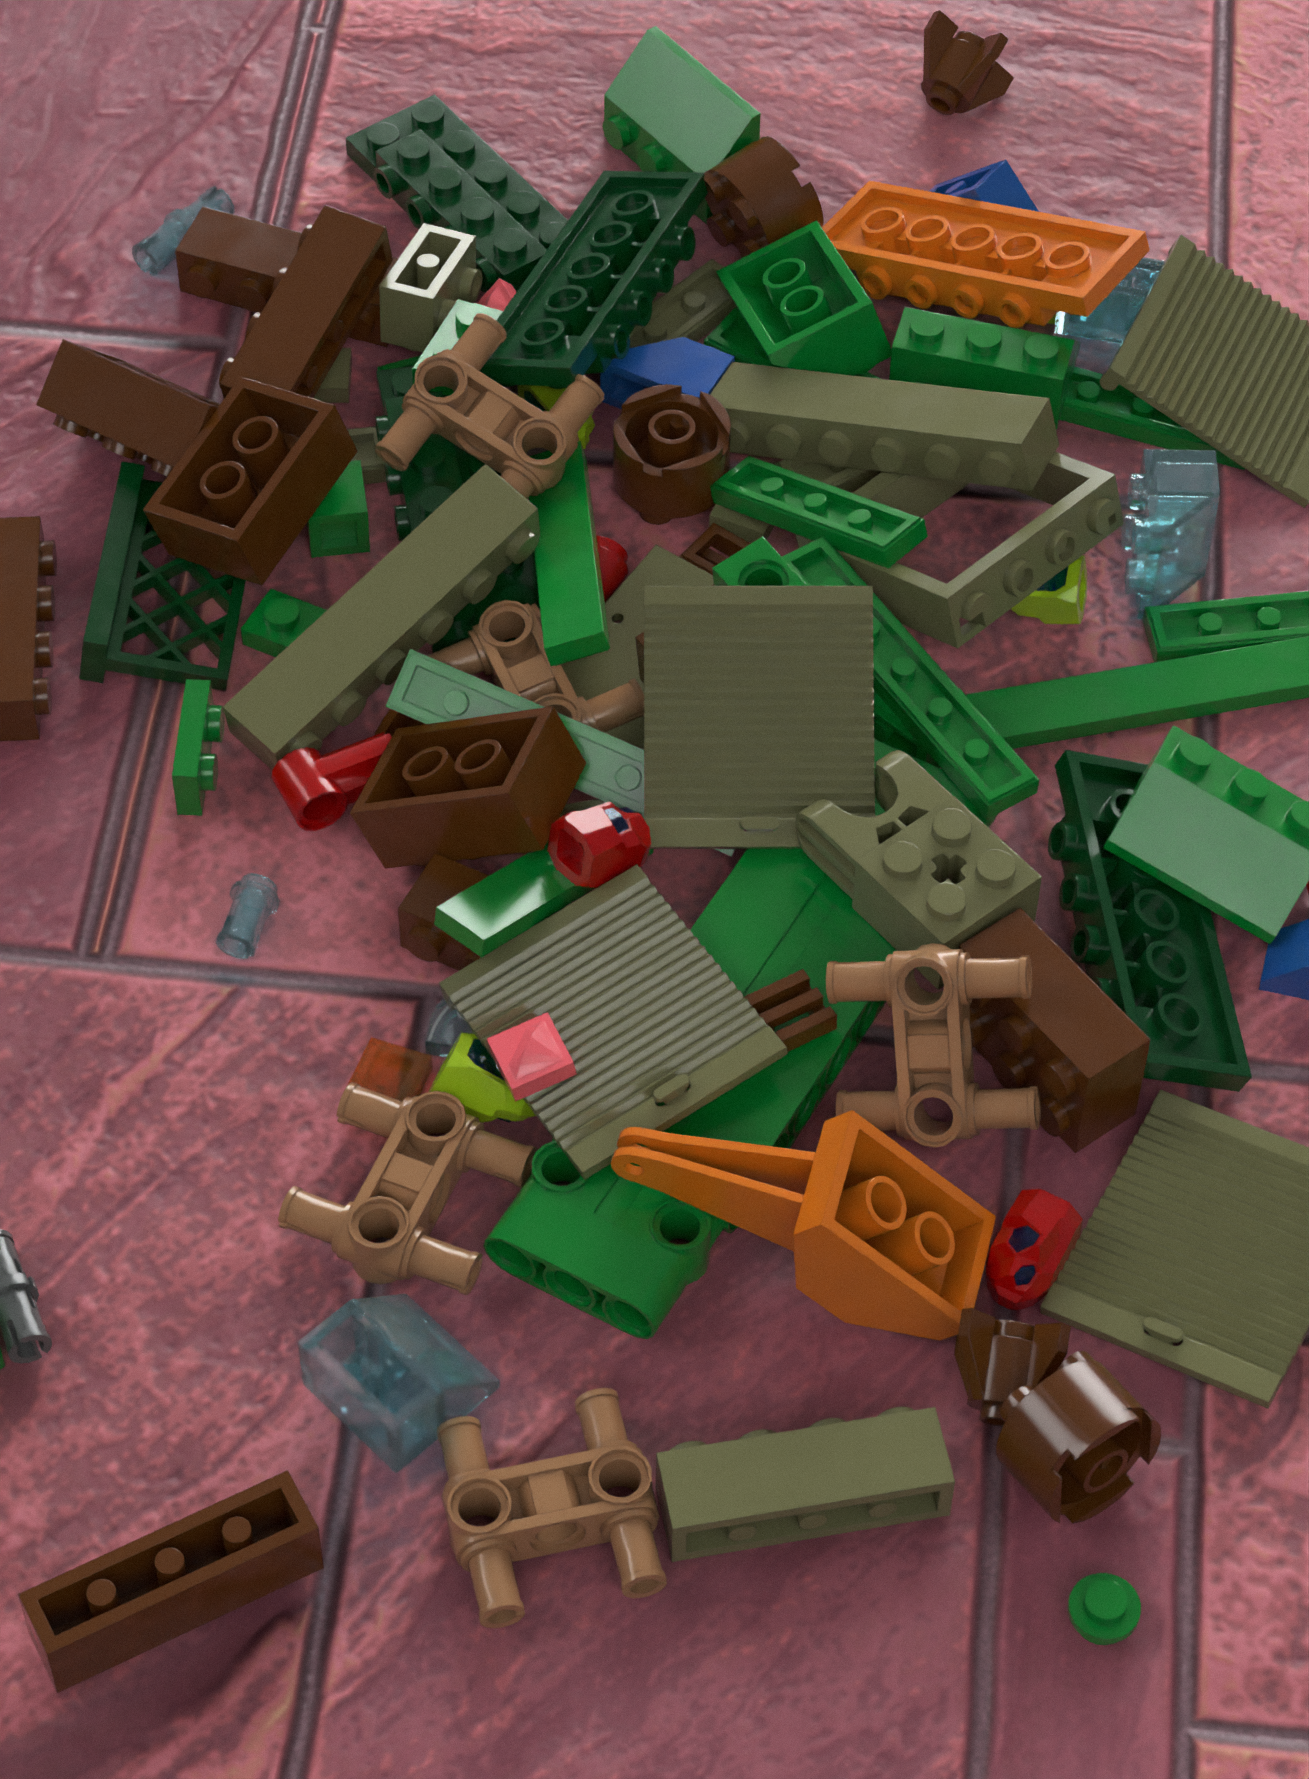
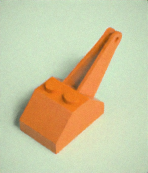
(866, 1219)

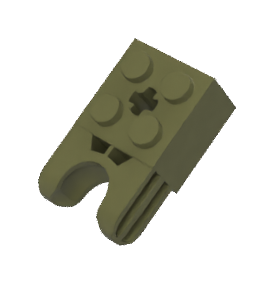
(922, 865)

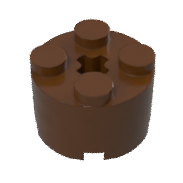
(758, 197)
(670, 452)
(1075, 1439)

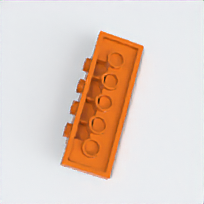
(980, 254)

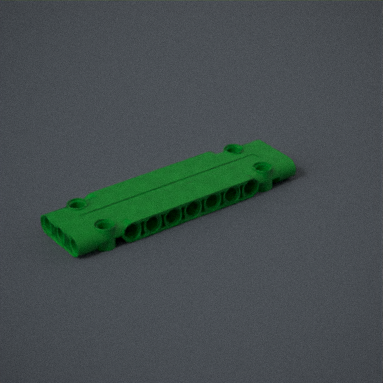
(608, 1237)

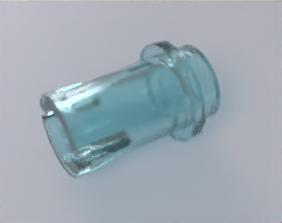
(252, 903)

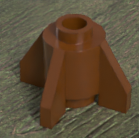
(961, 69)
(1004, 1356)

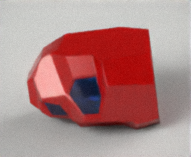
(598, 844)
(1031, 1248)

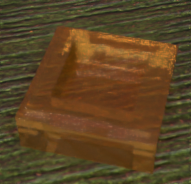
(392, 1070)

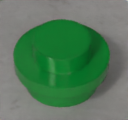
(1104, 1608)

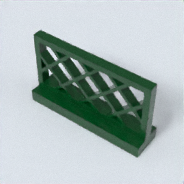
(118, 584)

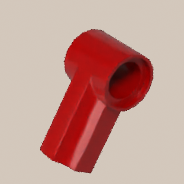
(323, 785)

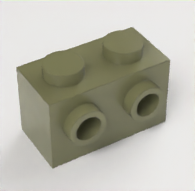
(426, 284)

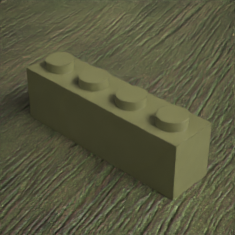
(803, 1483)

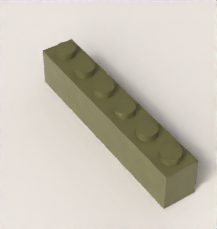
(888, 425)
(391, 609)

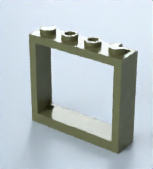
(1081, 516)

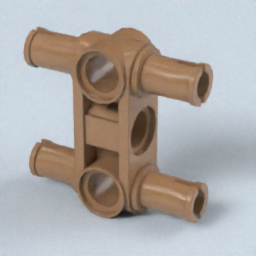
(487, 416)
(525, 669)
(935, 1042)
(407, 1188)
(550, 1507)

